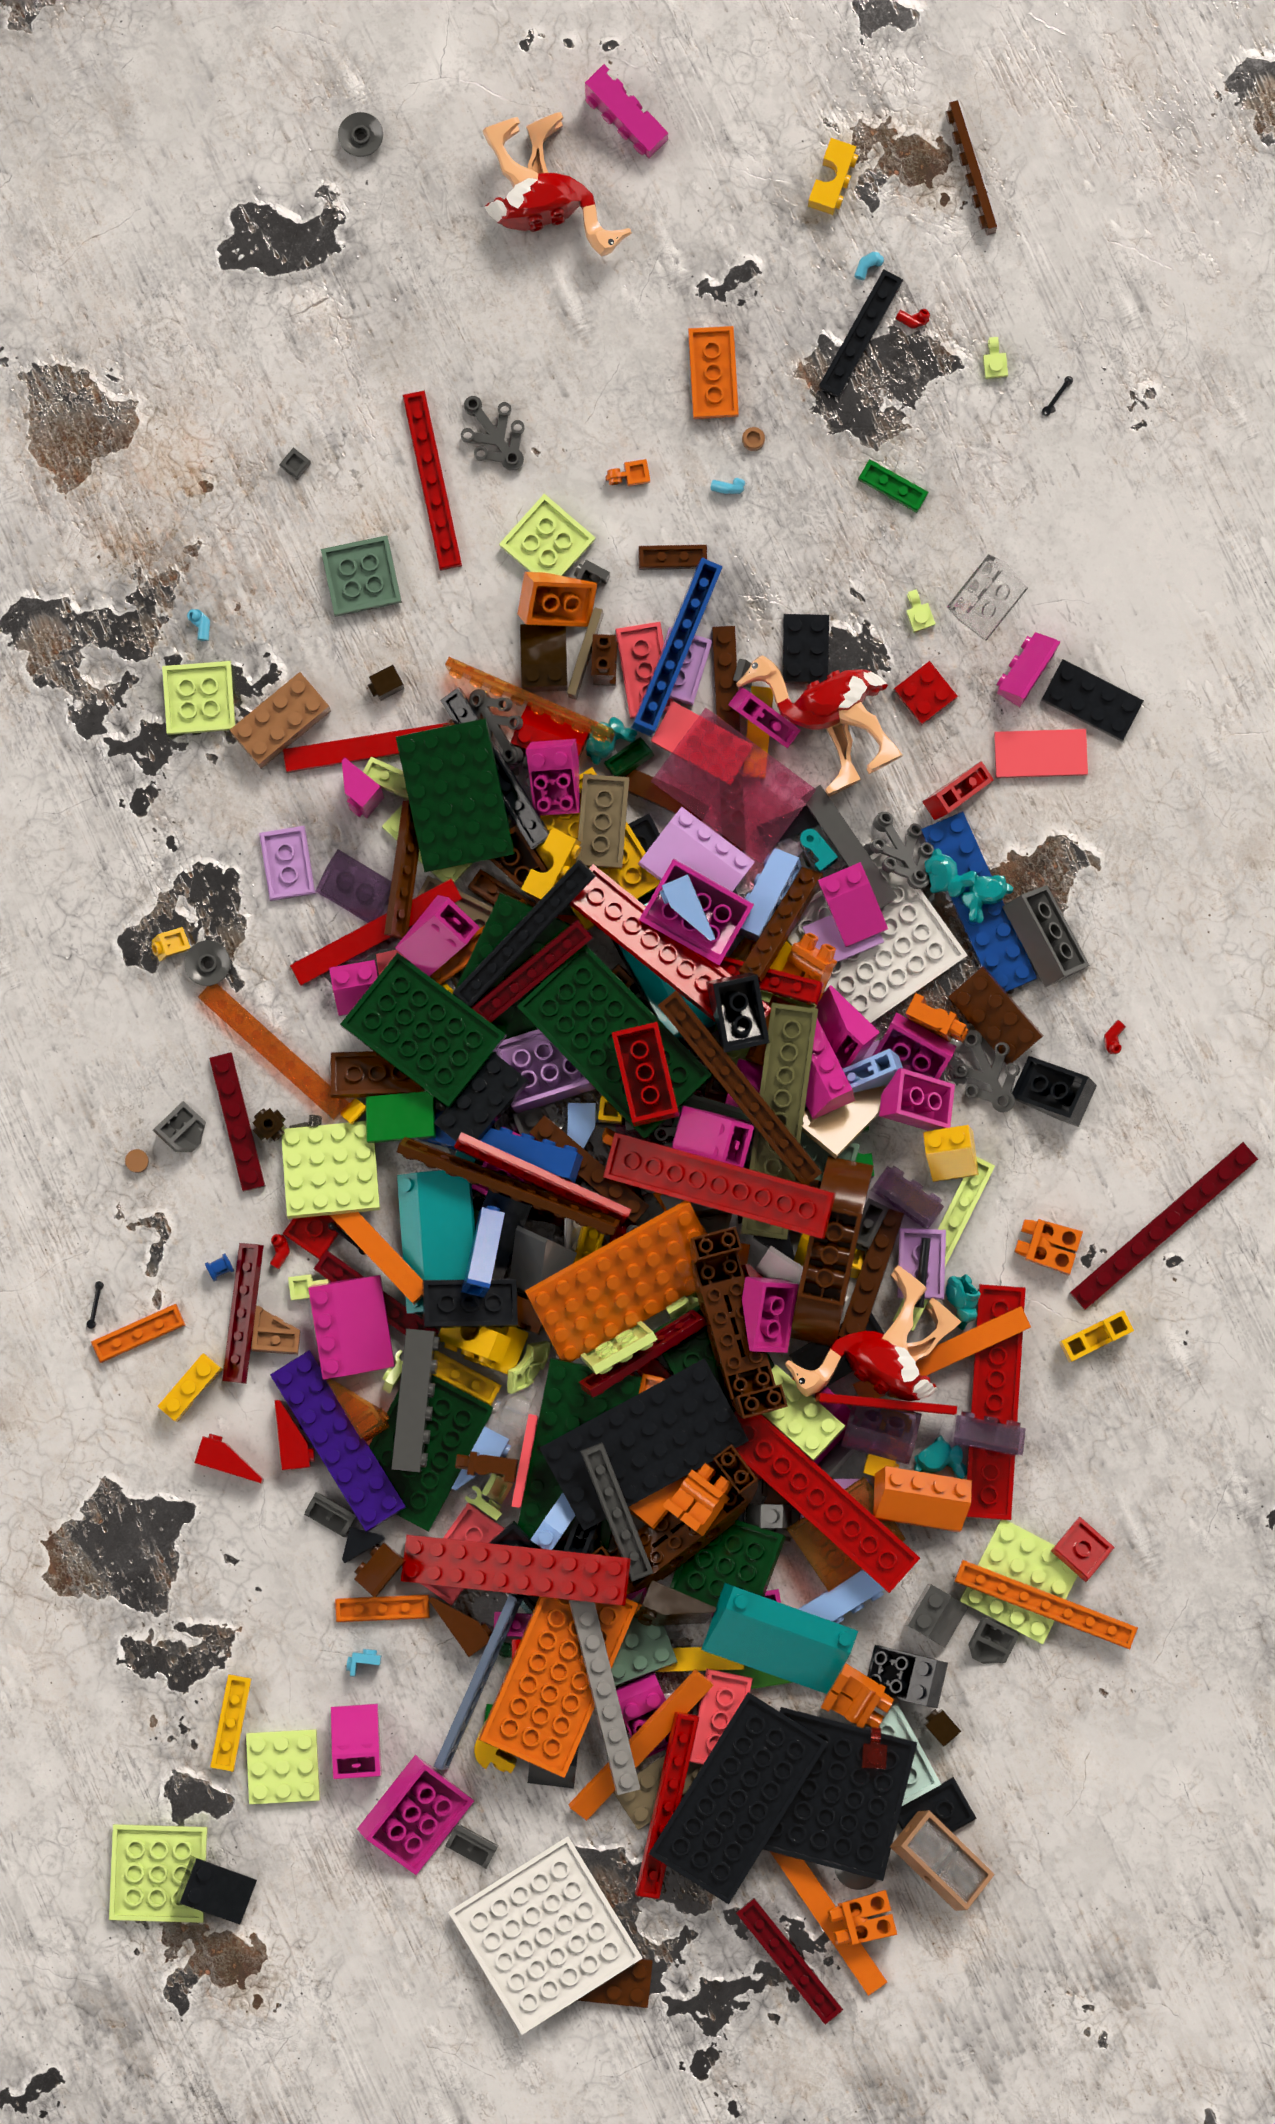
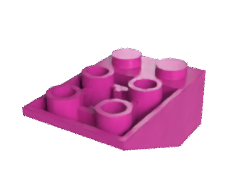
(554, 776)
(437, 935)
(845, 1028)
(713, 1135)
(639, 1702)
(355, 1741)

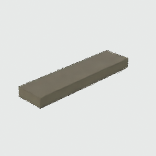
(585, 653)

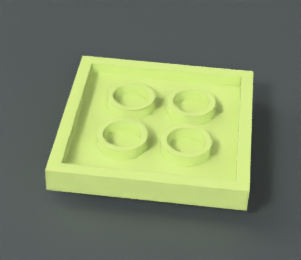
(547, 539)
(198, 697)
(619, 1348)
(283, 1766)

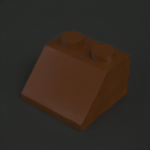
(379, 1569)

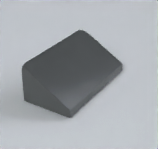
(871, 1221)
(836, 1458)

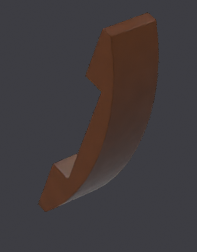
(641, 786)

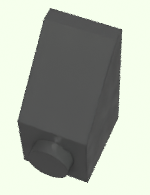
(769, 1515)

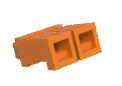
(811, 962)
(936, 1020)
(1043, 1242)
(699, 1501)
(856, 1698)
(855, 1919)

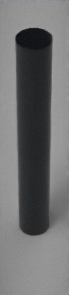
(923, 1267)

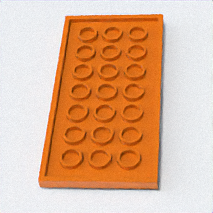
(618, 1284)
(547, 1688)

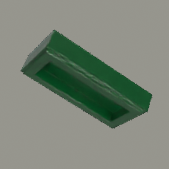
(629, 758)

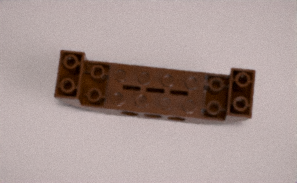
(831, 1259)
(719, 1292)
(676, 1542)

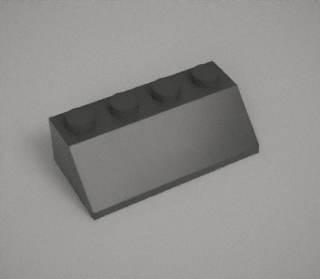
(1045, 935)

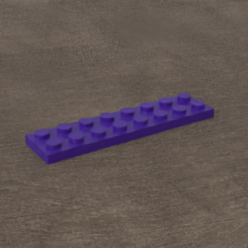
(337, 1442)

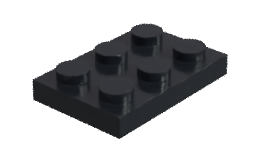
(805, 648)

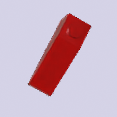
(957, 791)
(292, 1444)
(220, 1456)

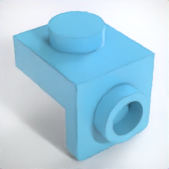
(367, 1657)

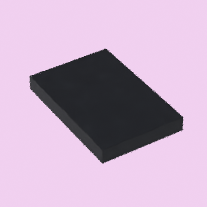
(944, 1802)

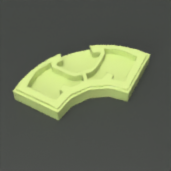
(524, 1373)

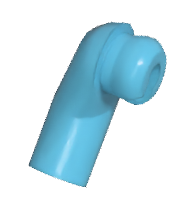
(866, 262)
(728, 488)
(201, 621)

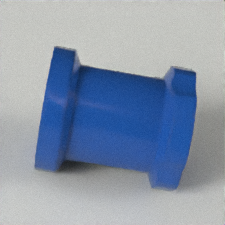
(219, 1267)

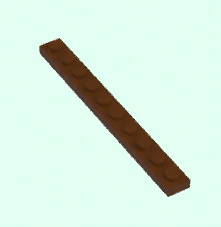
(724, 669)
(740, 1088)
(504, 1184)

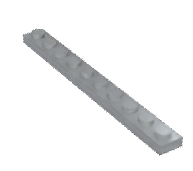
(605, 1696)

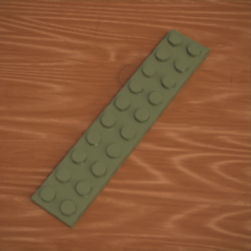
(785, 1091)

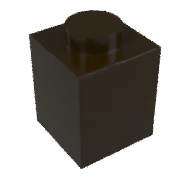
(385, 683)
(941, 1726)

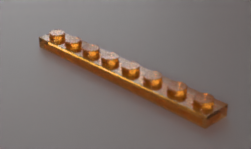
(538, 704)
(272, 1049)

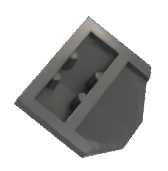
(181, 1129)
(992, 1642)

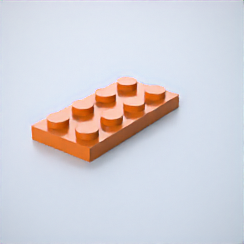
(713, 372)

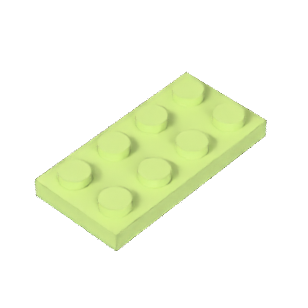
(804, 1420)

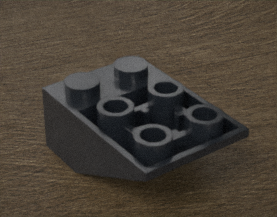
(908, 1675)

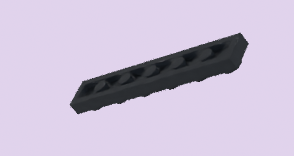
(861, 333)

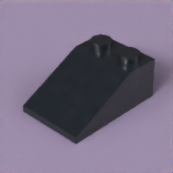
(738, 1011)
(1054, 1090)
(215, 1890)

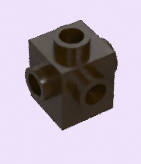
(272, 1133)

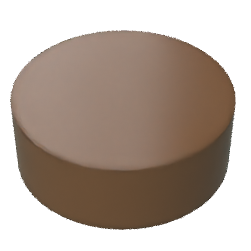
(753, 439)
(137, 1160)

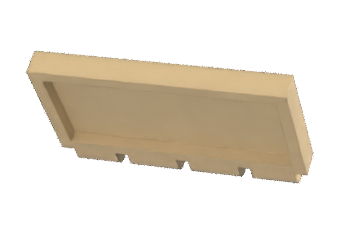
(842, 1126)

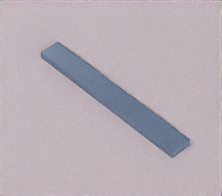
(478, 1682)

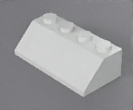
(779, 1266)

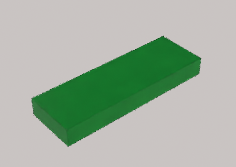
(893, 486)

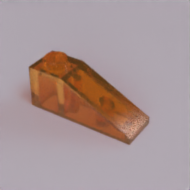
(363, 1415)

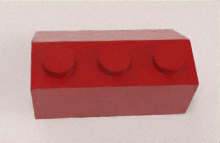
(543, 728)

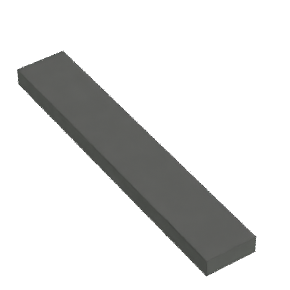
(848, 844)
(616, 1511)

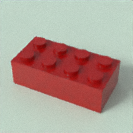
(645, 1074)

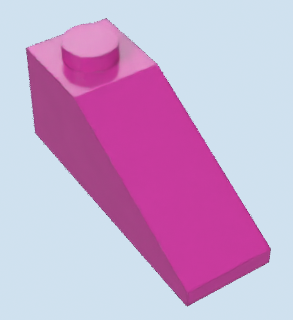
(764, 717)

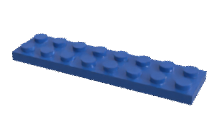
(993, 938)

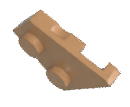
(273, 1334)

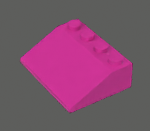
(722, 907)
(351, 1326)
(415, 1815)

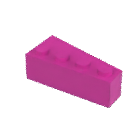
(624, 112)

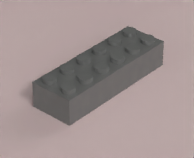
(414, 1400)

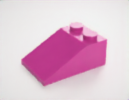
(852, 904)
(768, 1313)

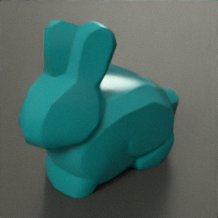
(599, 750)
(944, 875)
(985, 891)
(963, 1297)
(939, 1456)

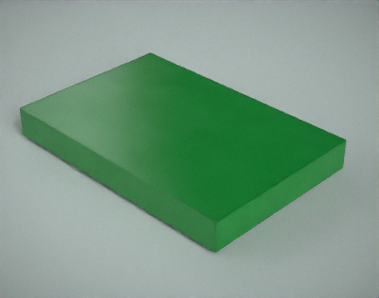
(400, 1116)

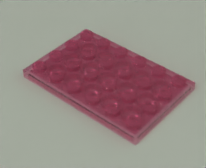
(733, 785)

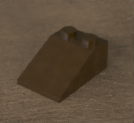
(543, 658)
(666, 1606)

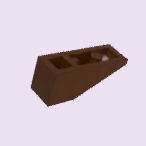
(466, 1630)

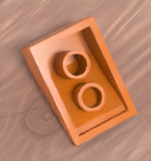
(556, 600)

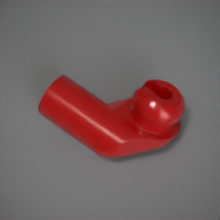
(915, 320)
(1111, 1037)
(281, 1248)

